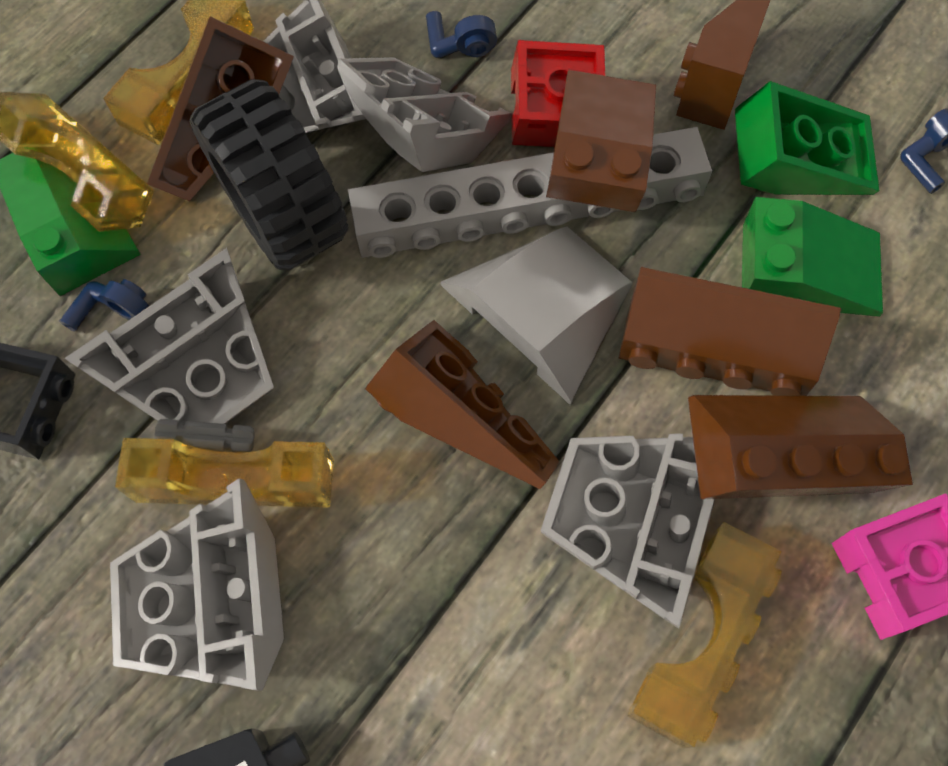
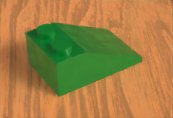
(804, 145)
(812, 256)

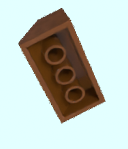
(727, 333)
(794, 446)

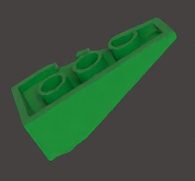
(55, 235)

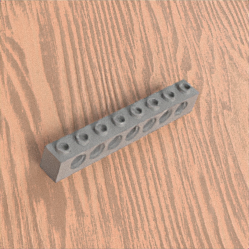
(374, 207)

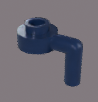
(472, 36)
(934, 140)
(122, 298)

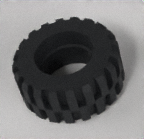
(270, 173)

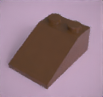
(719, 63)
(603, 141)

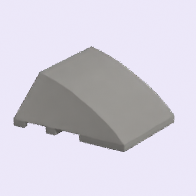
(313, 81)
(418, 117)
(549, 302)
(186, 352)
(633, 515)
(202, 596)

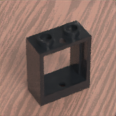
(52, 390)

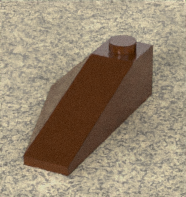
(220, 63)
(437, 391)

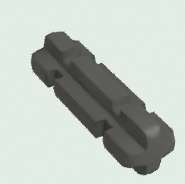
(207, 435)

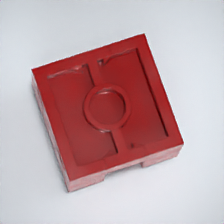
(539, 85)

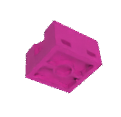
(901, 565)

